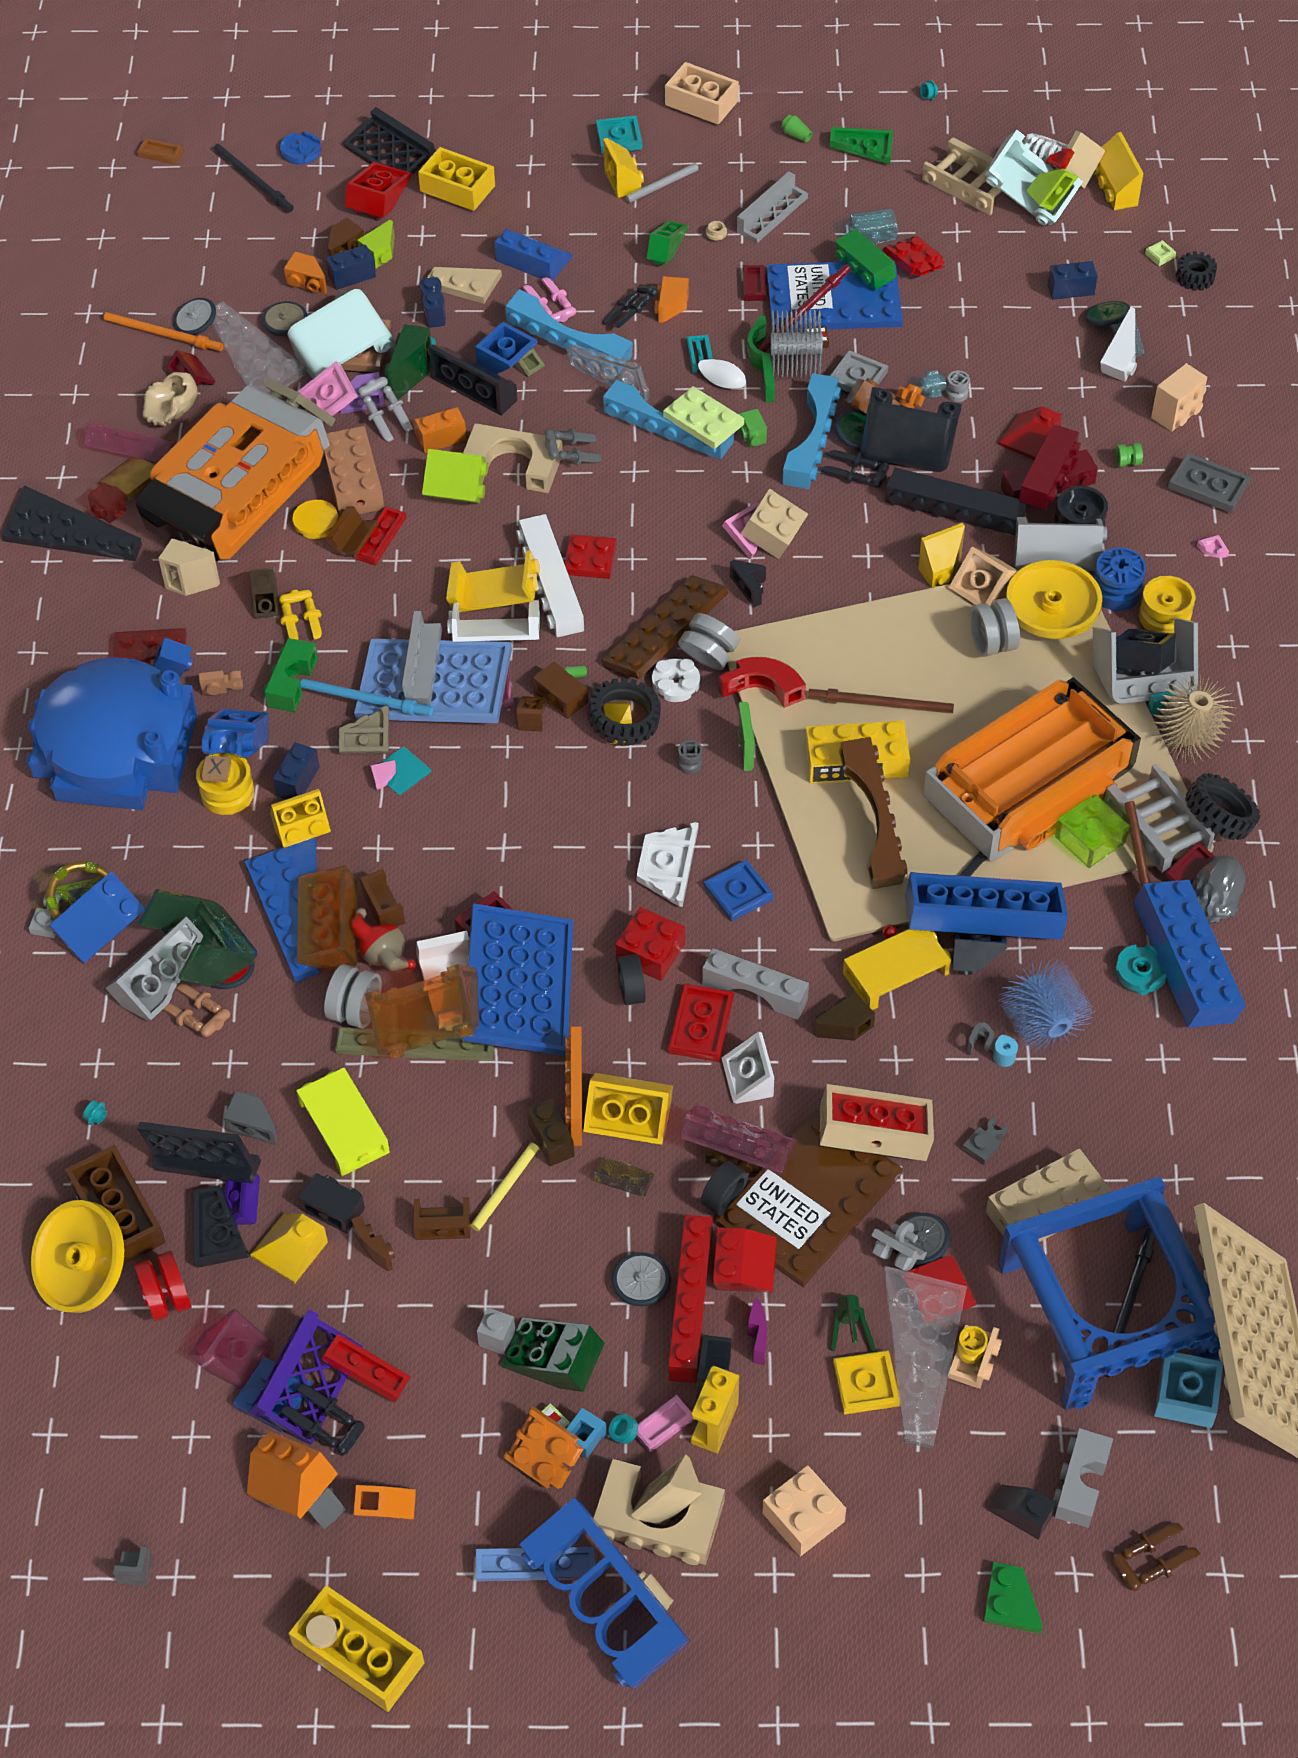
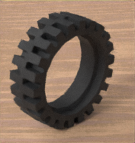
(624, 691)
(1201, 803)

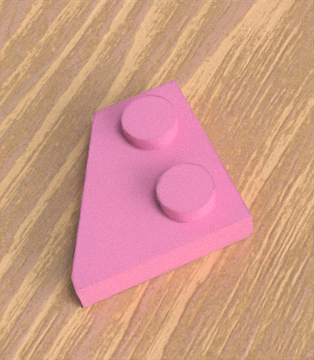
(735, 526)

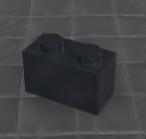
(331, 1202)

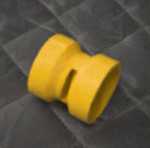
(976, 1340)

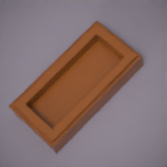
(160, 151)

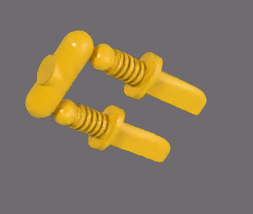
(289, 619)

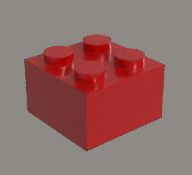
(654, 940)

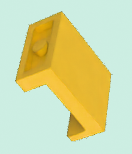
(715, 1409)

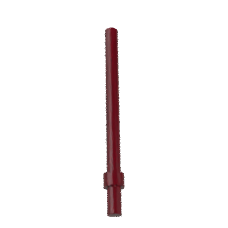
(831, 283)

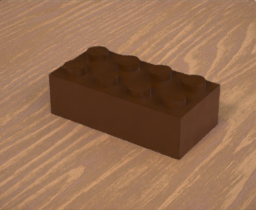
(108, 1182)

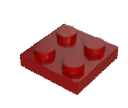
(590, 556)

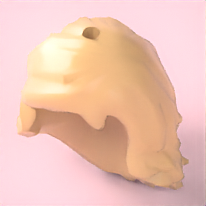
(169, 398)

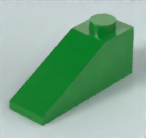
(666, 241)

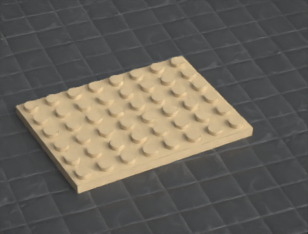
(1254, 1327)

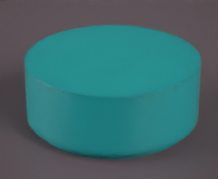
(623, 1428)

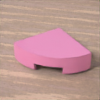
(1213, 547)
(383, 773)

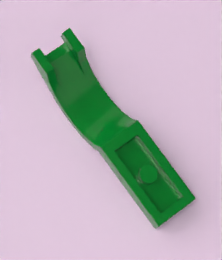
(761, 360)

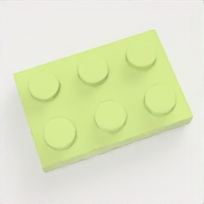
(703, 417)

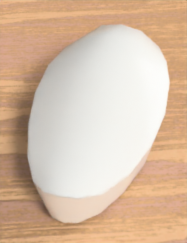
(722, 373)

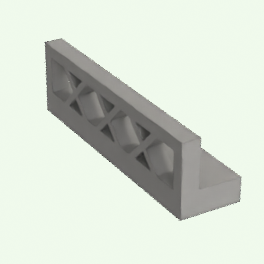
(765, 207)
(421, 660)

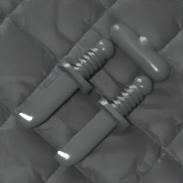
(570, 436)

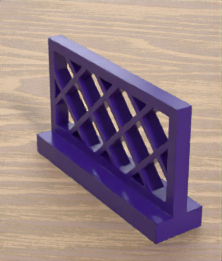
(285, 1365)

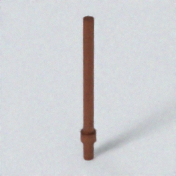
(832, 696)

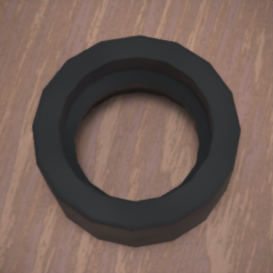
(631, 979)
(724, 1187)

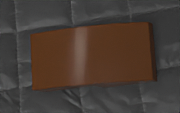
(373, 1245)

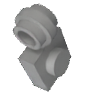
(43, 918)

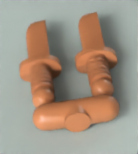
(200, 1000)

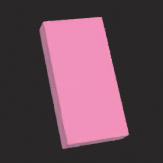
(663, 1423)

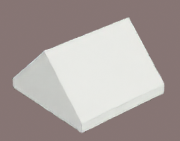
(749, 1071)

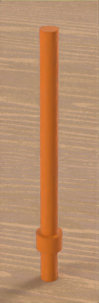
(199, 341)

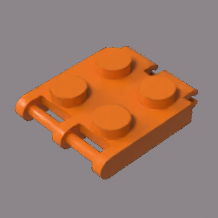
(544, 1450)

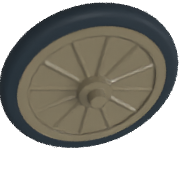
(281, 316)

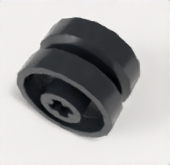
(1081, 506)

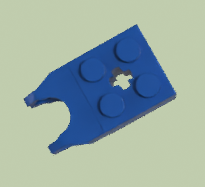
(235, 732)

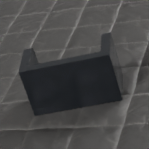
(714, 1352)

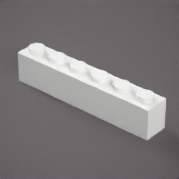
(553, 580)

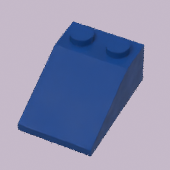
(97, 917)

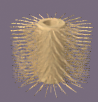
(1194, 718)

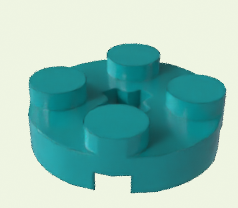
(1134, 979)

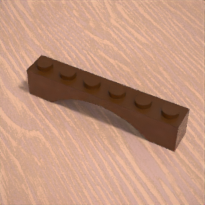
(860, 765)

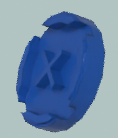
(300, 148)

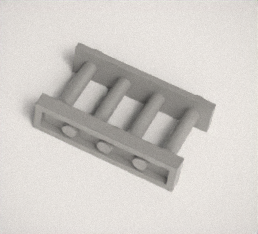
(1154, 848)

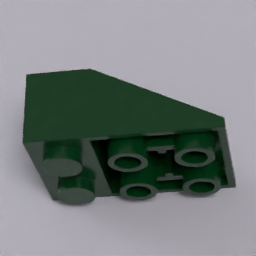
(409, 359)
(554, 1352)

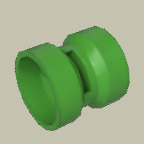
(1128, 455)

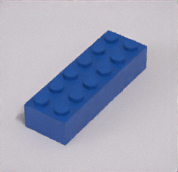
(986, 906)
(1189, 953)

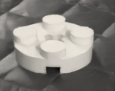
(675, 668)

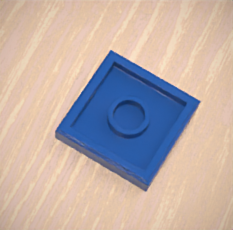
(738, 890)

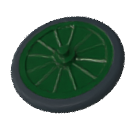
(1107, 313)
(850, 427)

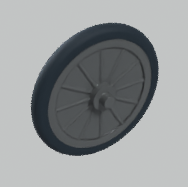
(932, 1236)

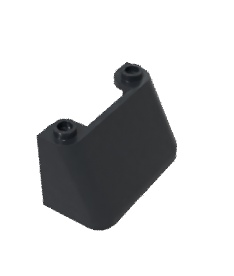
(909, 434)

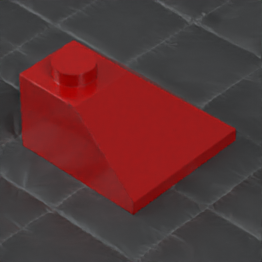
(1030, 431)

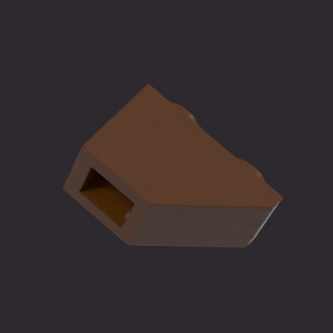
(344, 236)

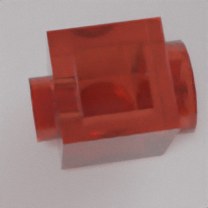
(107, 502)

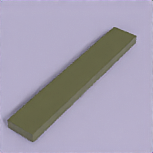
(362, 1042)

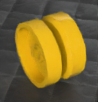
(1163, 601)
(229, 796)

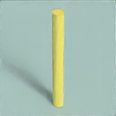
(504, 1187)

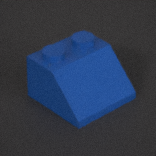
(503, 348)

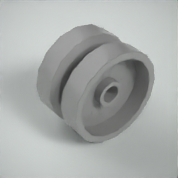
(994, 627)
(709, 641)
(346, 995)

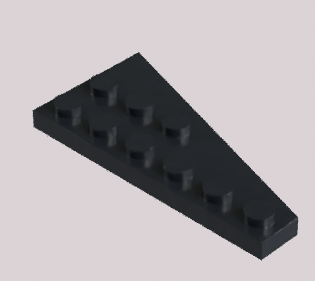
(55, 525)

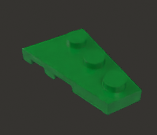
(863, 142)

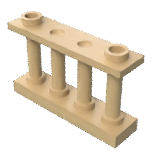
(970, 160)

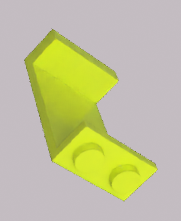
(343, 1120)

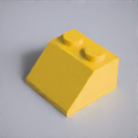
(621, 169)

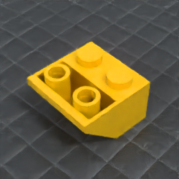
(300, 818)

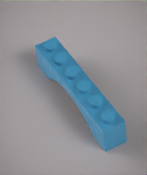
(527, 313)
(628, 405)
(802, 461)

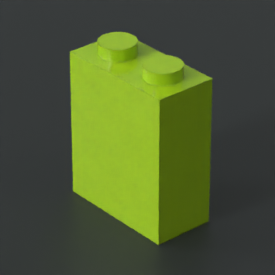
(454, 476)

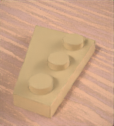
(467, 282)

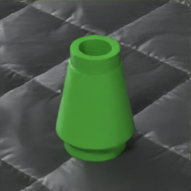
(796, 128)

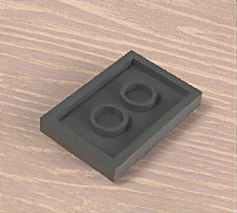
(1209, 482)

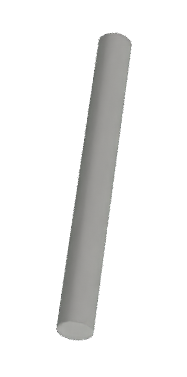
(661, 183)

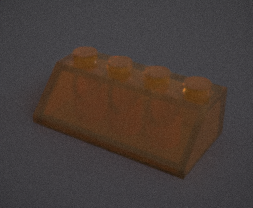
(324, 918)

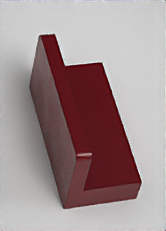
(189, 364)

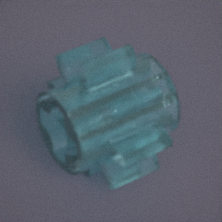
(933, 384)

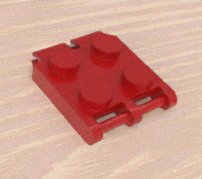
(915, 256)

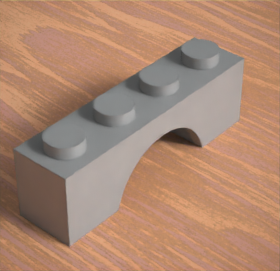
(781, 991)

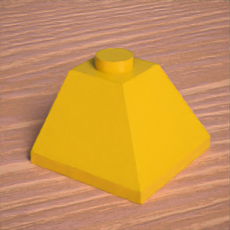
(941, 555)
(291, 1245)

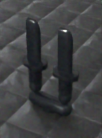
(627, 303)
(879, 477)
(314, 1428)

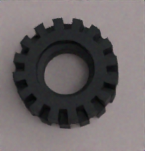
(1196, 279)

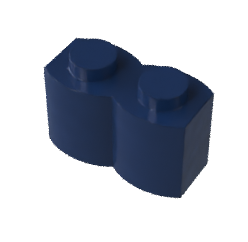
(433, 302)

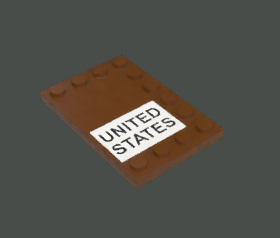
(812, 1201)

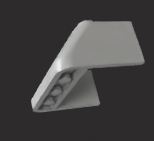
(1137, 686)

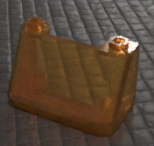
(425, 1011)

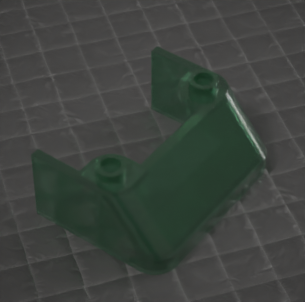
(223, 946)

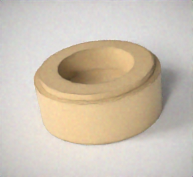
(321, 1631)

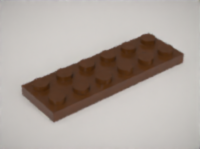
(664, 627)

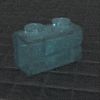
(876, 225)

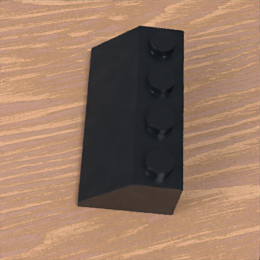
(472, 379)

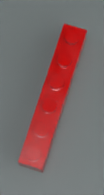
(690, 1299)

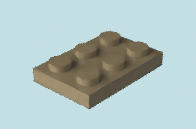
(298, 400)

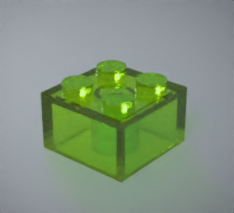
(1091, 831)

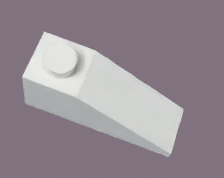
(1120, 355)

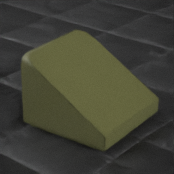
(529, 363)

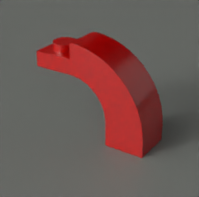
(765, 674)

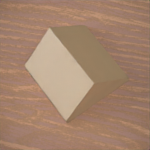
(668, 1493)

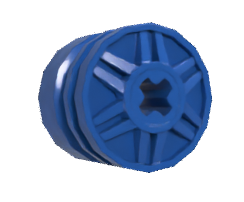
(1120, 578)

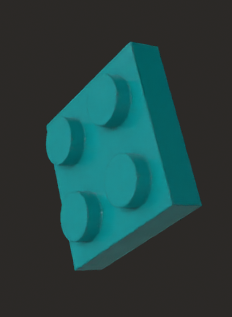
(620, 130)

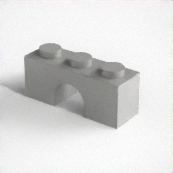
(1089, 1455)

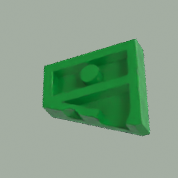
(1011, 1600)

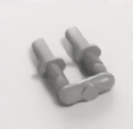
(373, 386)

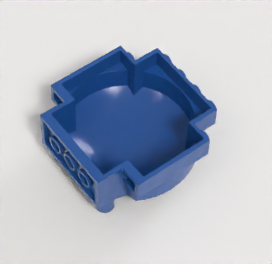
(112, 733)

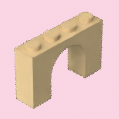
(495, 441)
(687, 1540)

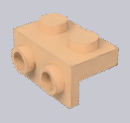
(975, 1373)

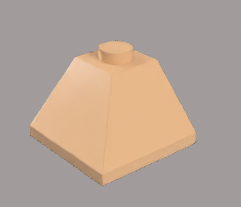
(982, 577)

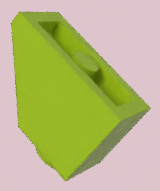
(1050, 187)
(380, 243)

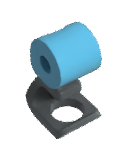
(1003, 1048)

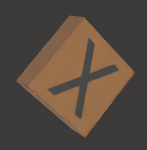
(216, 769)

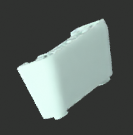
(1014, 172)
(339, 333)

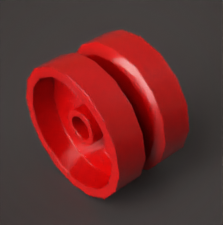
(161, 1286)

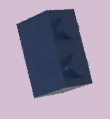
(350, 267)
(1072, 280)
(296, 771)

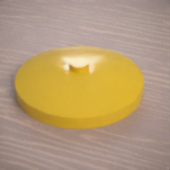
(1054, 599)
(77, 1256)

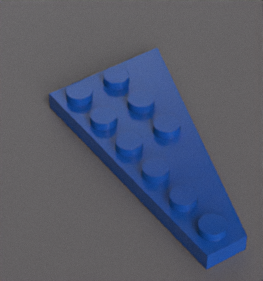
(277, 887)

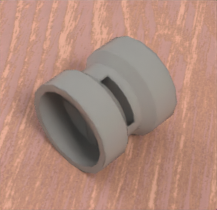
(957, 386)

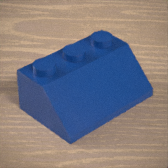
(530, 255)

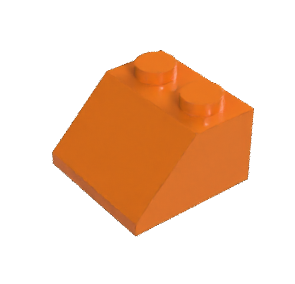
(440, 429)

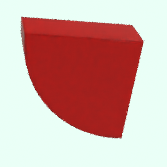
(1060, 159)

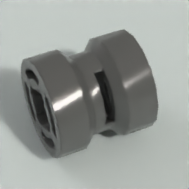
(690, 757)

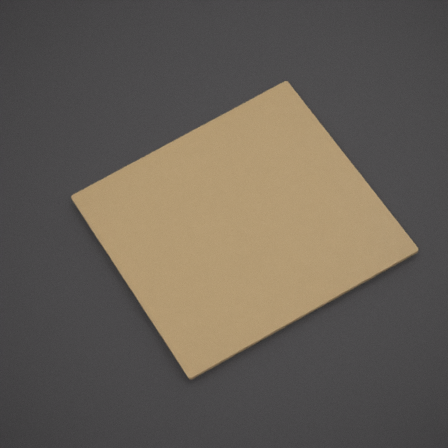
(924, 651)

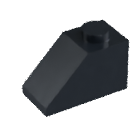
(1023, 1508)

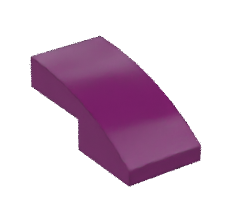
(758, 1328)

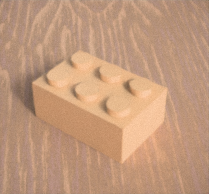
(701, 93)

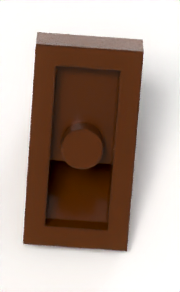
(530, 713)

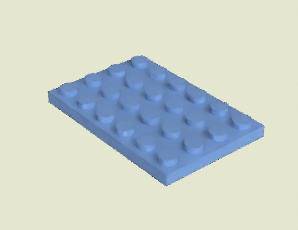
(466, 681)

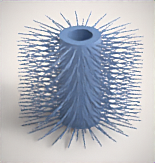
(1046, 1005)

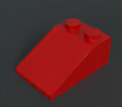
(376, 189)

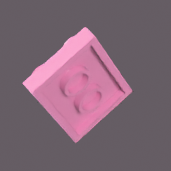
(330, 389)

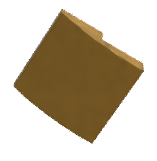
(130, 476)

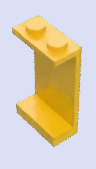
(493, 586)
(894, 964)

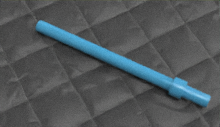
(407, 706)

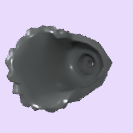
(1219, 887)

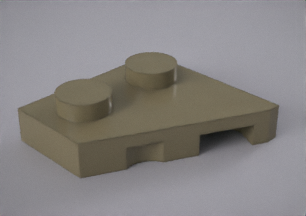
(366, 735)

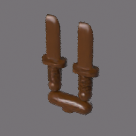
(1147, 1543)

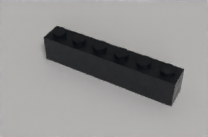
(954, 501)

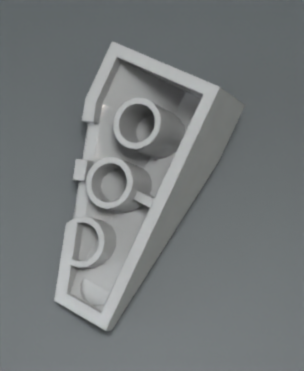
(152, 978)

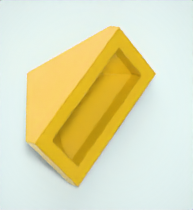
(618, 712)

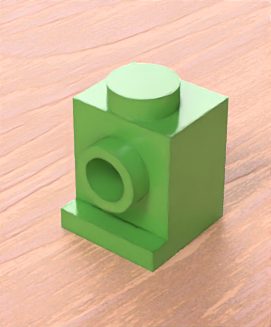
(754, 428)

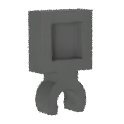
(985, 1143)

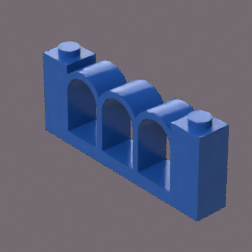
(652, 1649)

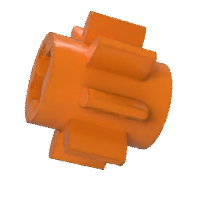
(910, 396)

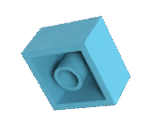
(1189, 1389)

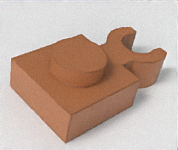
(217, 683)

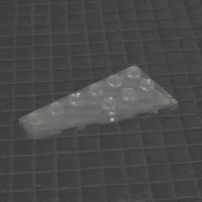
(253, 352)
(923, 1333)

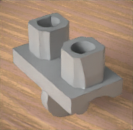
(888, 1241)

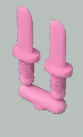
(557, 295)

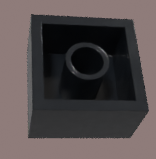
(1145, 651)

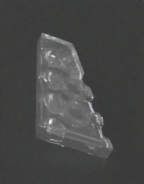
(608, 368)

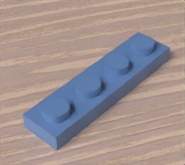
(510, 1565)

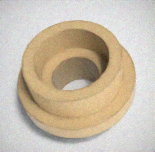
(716, 231)

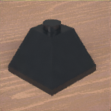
(975, 951)

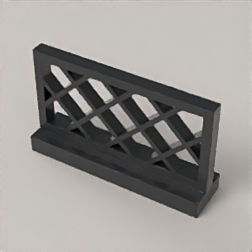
(400, 135)
(199, 1152)

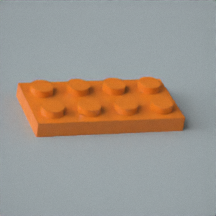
(573, 1085)

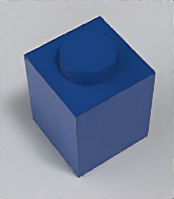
(173, 657)

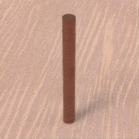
(1137, 843)

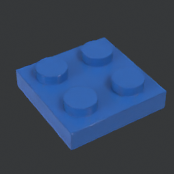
(252, 1388)

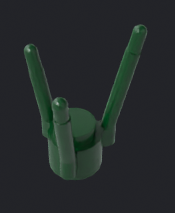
(850, 1312)

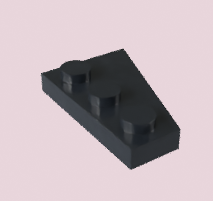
(215, 1229)

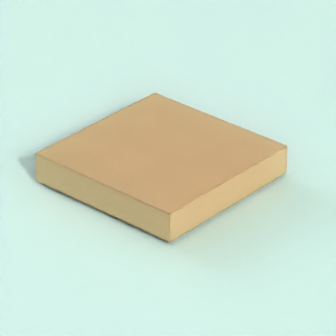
(1085, 158)

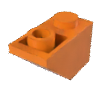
(305, 273)
(673, 297)
(384, 1502)

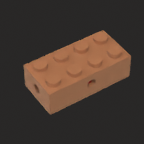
(353, 471)

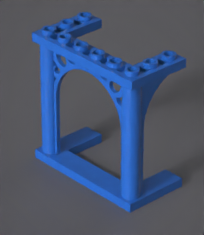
(1081, 1365)

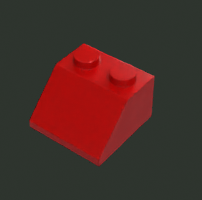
(744, 1260)

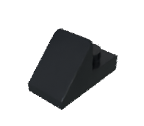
(748, 579)

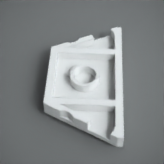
(667, 862)

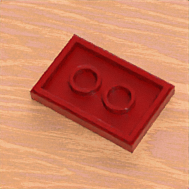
(701, 1022)

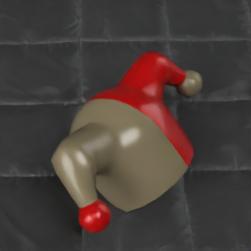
(380, 943)

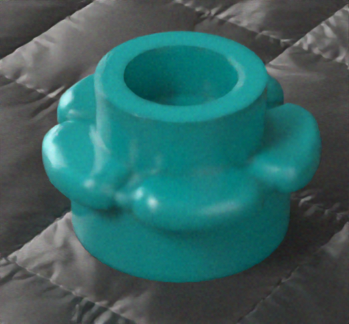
(928, 90)
(95, 1112)

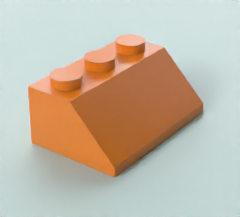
(287, 1474)

